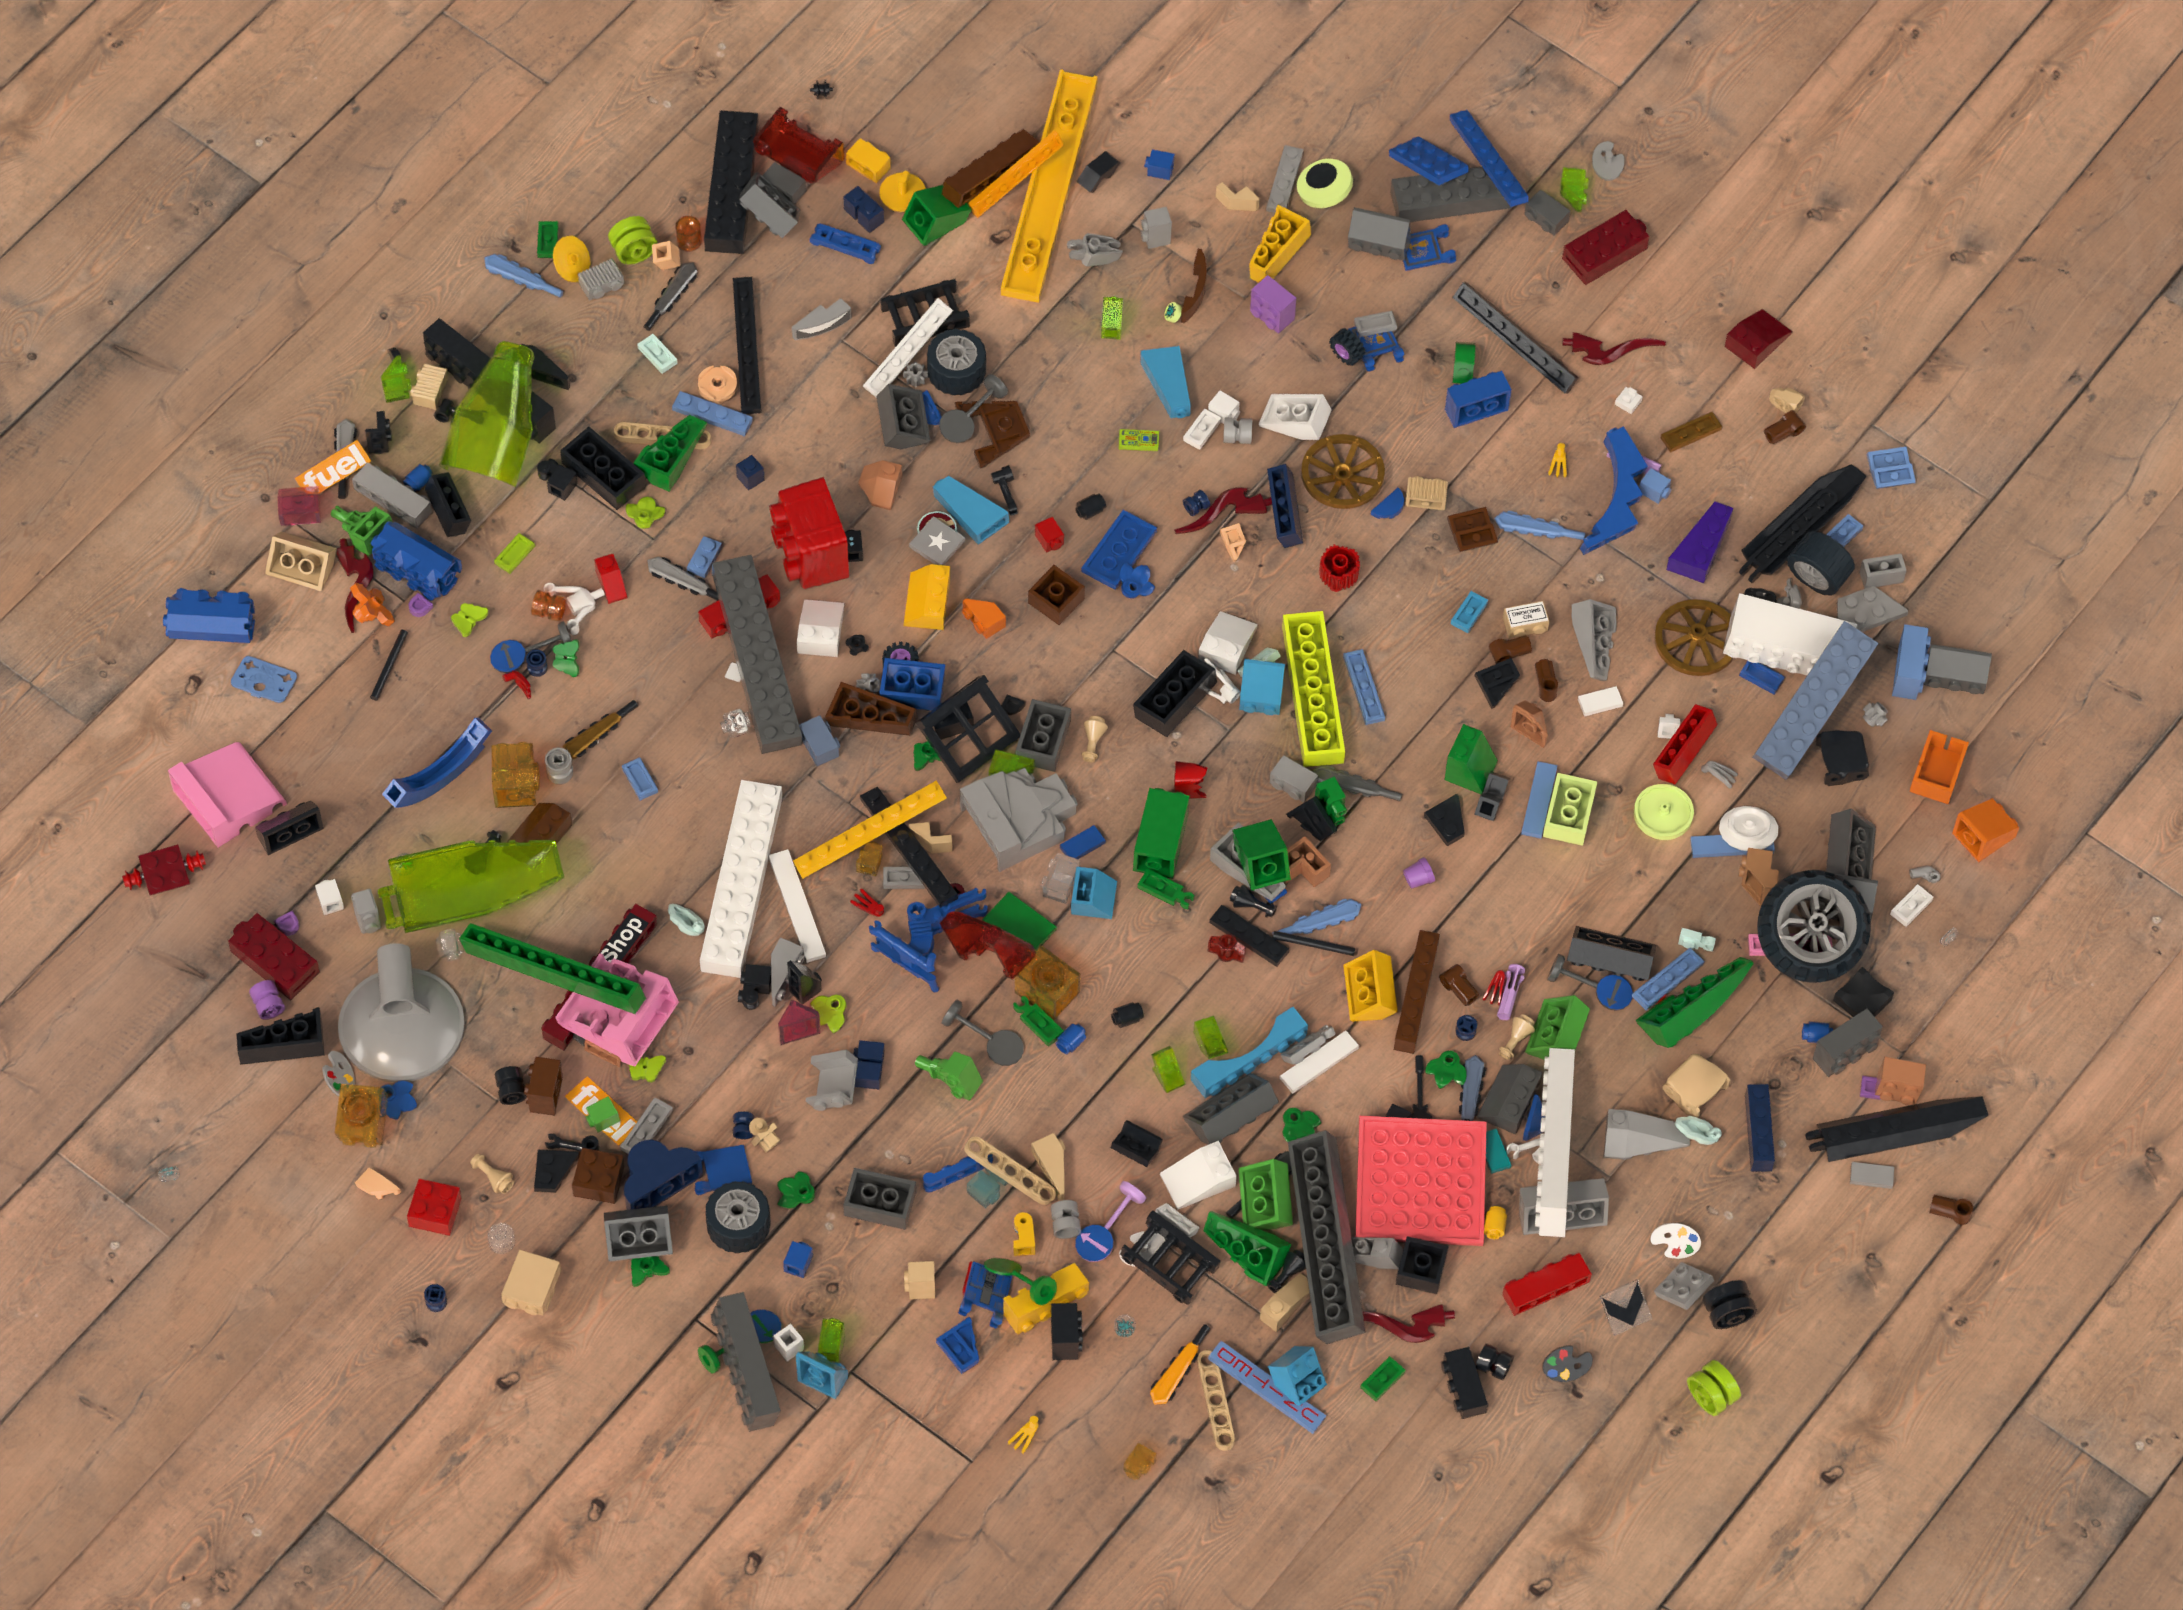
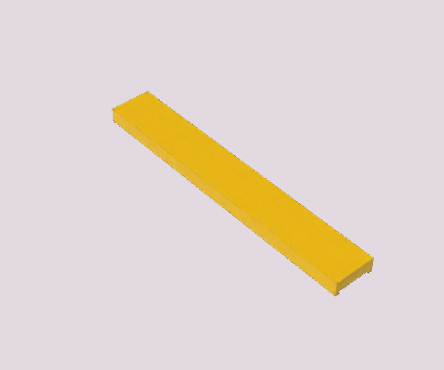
(1049, 189)

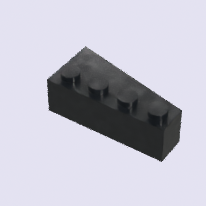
(283, 1040)

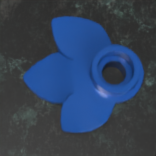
(1137, 578)
(400, 1099)

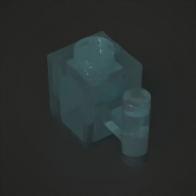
(985, 1188)

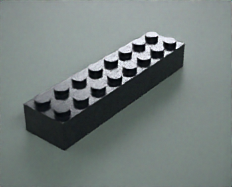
(730, 174)
(465, 364)

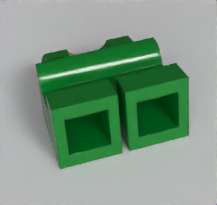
(1332, 799)

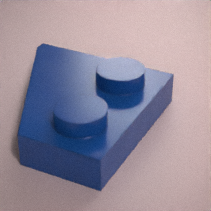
(960, 1345)

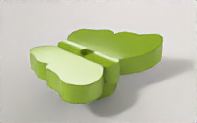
(467, 618)
(652, 1068)

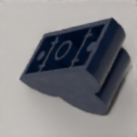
(658, 1173)

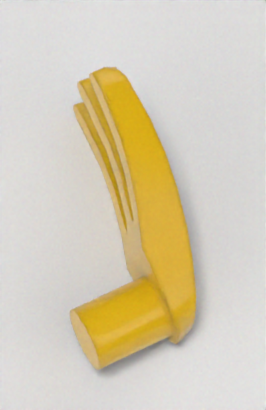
(1559, 456)
(1029, 1430)

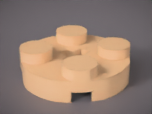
(718, 374)

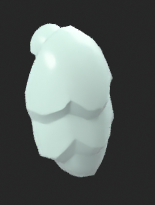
(686, 920)
(1698, 1130)

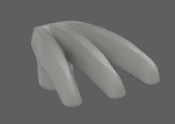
(1720, 772)

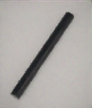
(388, 665)
(1313, 943)

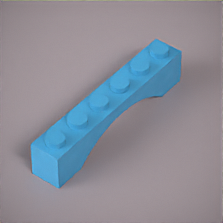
(1214, 1075)

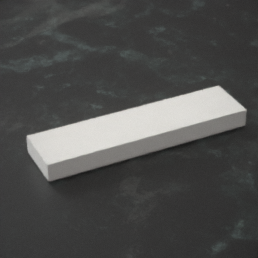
(1319, 1062)

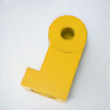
(1024, 1229)

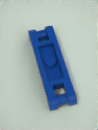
(845, 243)
(951, 1174)

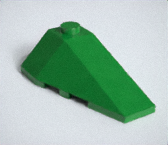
(670, 453)
(1253, 1249)

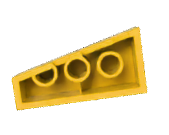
(1279, 243)
(1024, 1313)

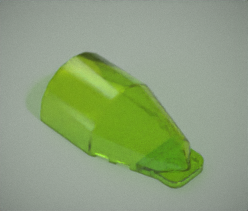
(494, 418)

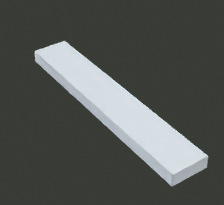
(908, 347)
(797, 906)

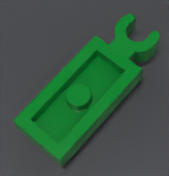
(1164, 889)
(1038, 1022)

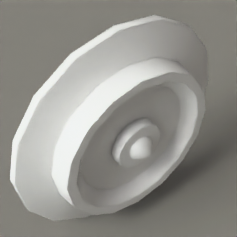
(1748, 828)

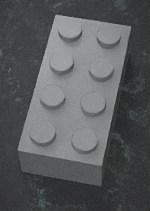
(1585, 1206)

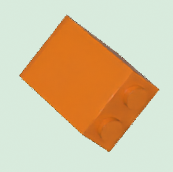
(1984, 828)

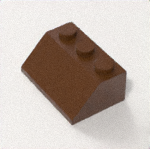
(544, 823)

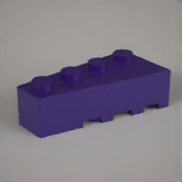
(1698, 549)

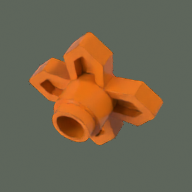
(370, 605)

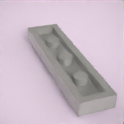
(1285, 178)

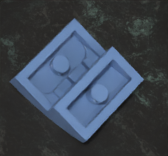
(1891, 467)

